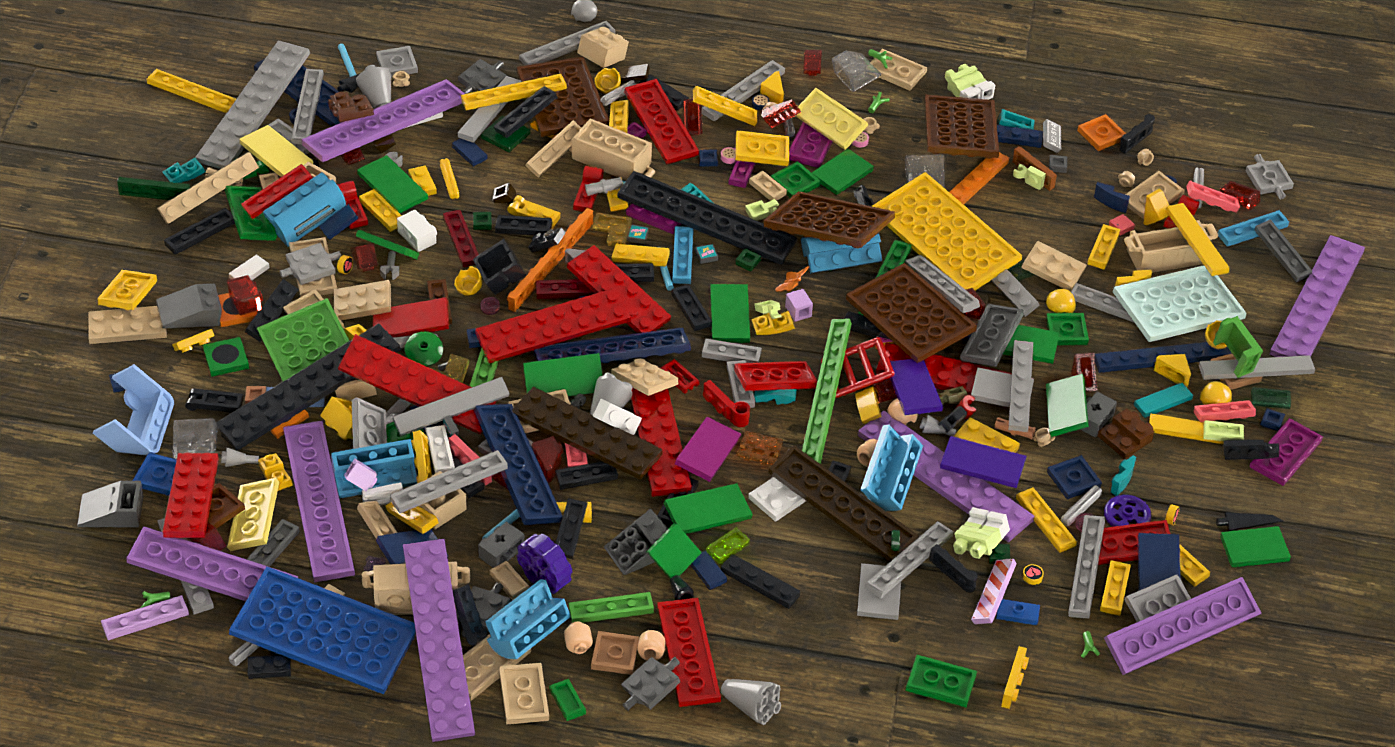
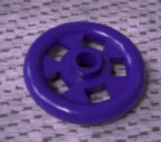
(1122, 500)

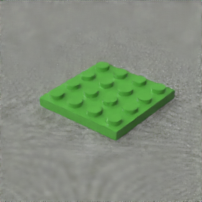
(302, 337)

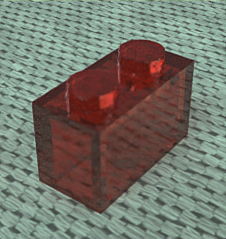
(244, 295)

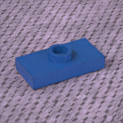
(1018, 612)

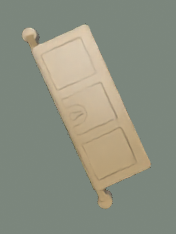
(611, 150)
(1164, 249)
(392, 586)

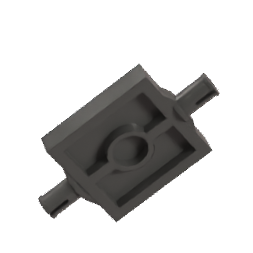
(481, 76)
(487, 603)
(650, 683)

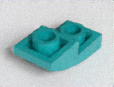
(183, 173)
(781, 396)
(1125, 473)

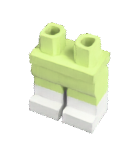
(969, 83)
(981, 532)

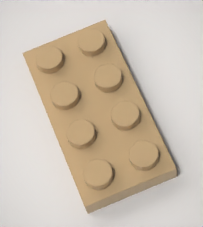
(125, 325)

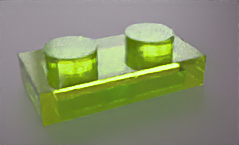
(727, 545)

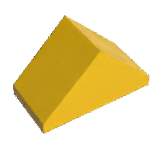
(773, 88)
(1155, 207)
(1174, 368)

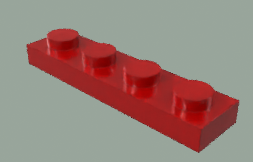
(276, 191)

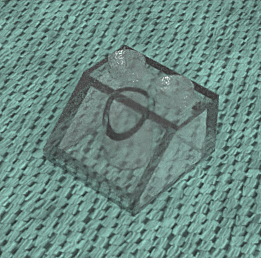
(854, 69)
(931, 164)
(194, 436)

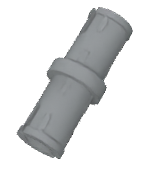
(603, 186)

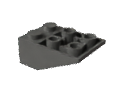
(112, 505)
(630, 546)

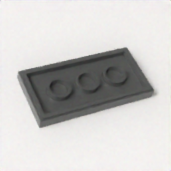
(992, 335)

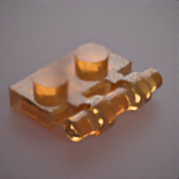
(760, 448)

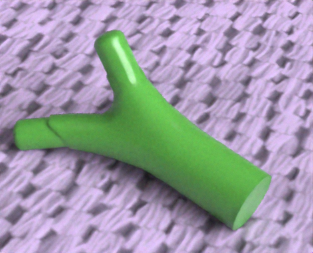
(880, 56)
(876, 102)
(155, 597)
(1089, 645)

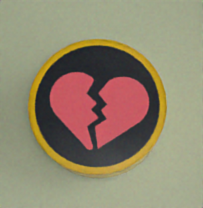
(345, 264)
(1172, 514)
(1033, 574)

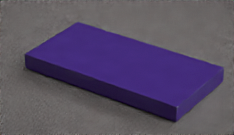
(914, 387)
(983, 462)

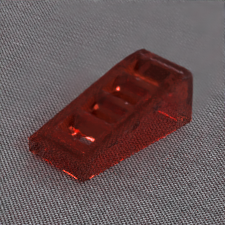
(772, 117)
(1246, 196)
(883, 392)

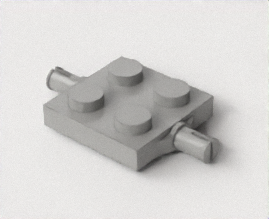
(1269, 176)
(310, 263)

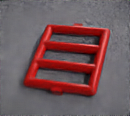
(871, 377)

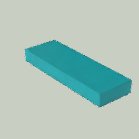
(1163, 400)

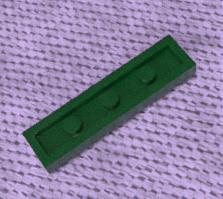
(150, 188)

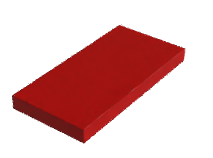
(415, 317)
(775, 375)
(1121, 542)

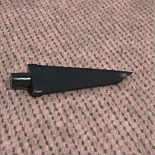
(348, 84)
(1242, 520)

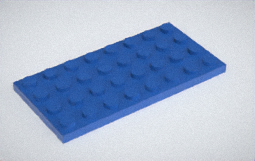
(324, 630)

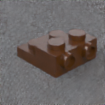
(349, 108)
(1127, 433)
(223, 506)

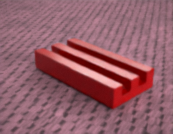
(683, 384)

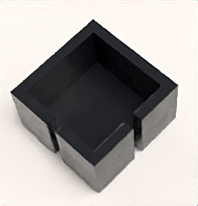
(499, 266)

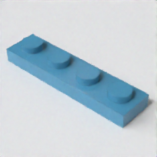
(1245, 230)
(682, 255)

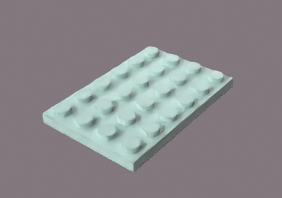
(1178, 303)

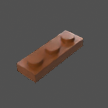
(1023, 157)

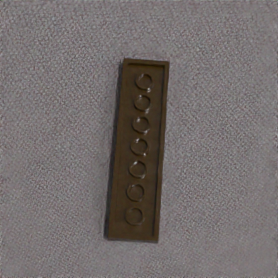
(587, 433)
(840, 502)

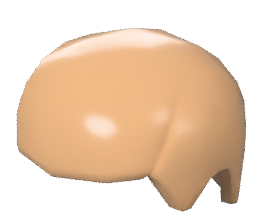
(896, 413)

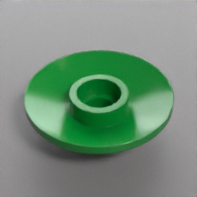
(424, 356)

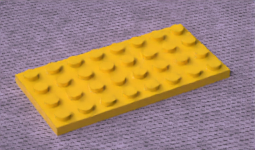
(948, 233)

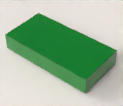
(567, 699)

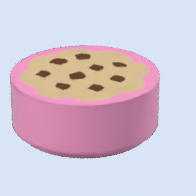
(861, 140)
(728, 155)

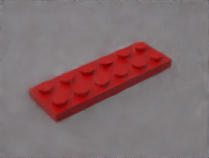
(661, 121)
(602, 274)
(190, 495)
(688, 642)

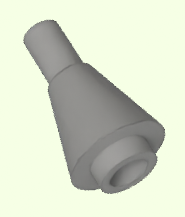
(930, 425)
(233, 457)

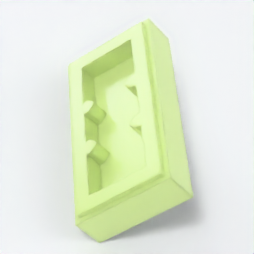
(1222, 431)

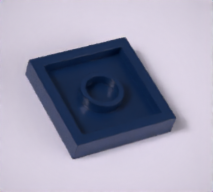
(1073, 477)

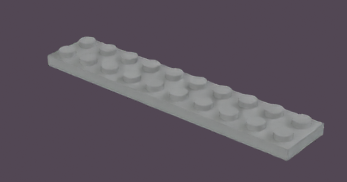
(253, 104)

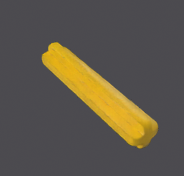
(449, 178)

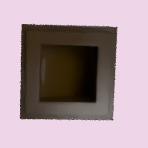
(384, 143)
(504, 194)

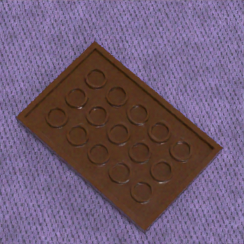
(575, 103)
(961, 126)
(829, 219)
(911, 312)

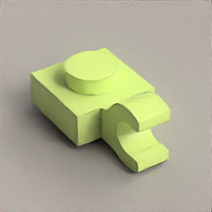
(1032, 176)
(761, 210)
(768, 307)

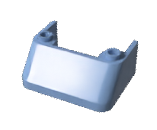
(149, 418)

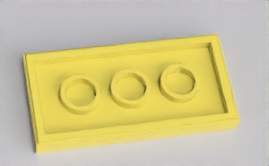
(831, 118)
(274, 150)
(253, 524)

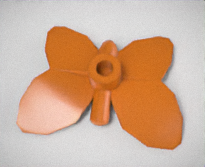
(792, 280)

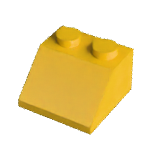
(339, 417)

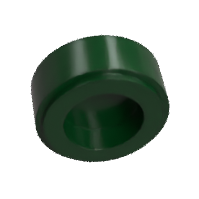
(895, 540)

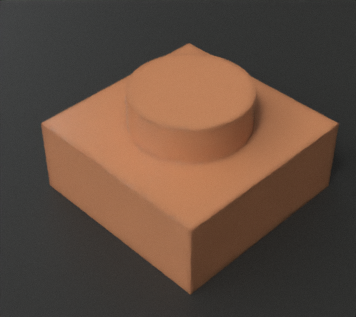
(253, 392)

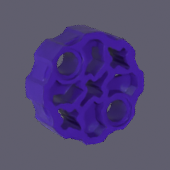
(544, 561)

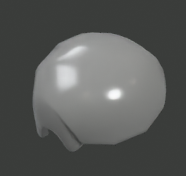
(584, 10)

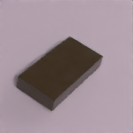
(635, 73)

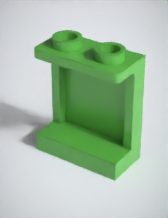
(1240, 343)

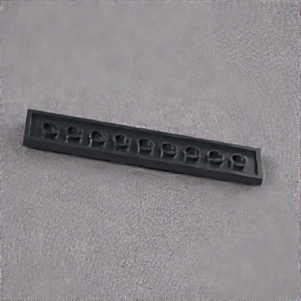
(706, 217)
(294, 394)

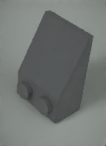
(190, 307)

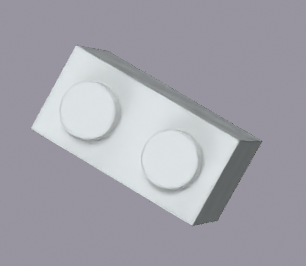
(416, 230)
(617, 416)

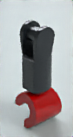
(961, 412)

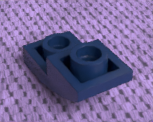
(1106, 195)

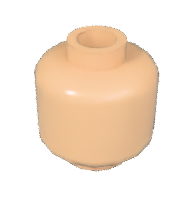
(865, 451)
(578, 637)
(651, 644)

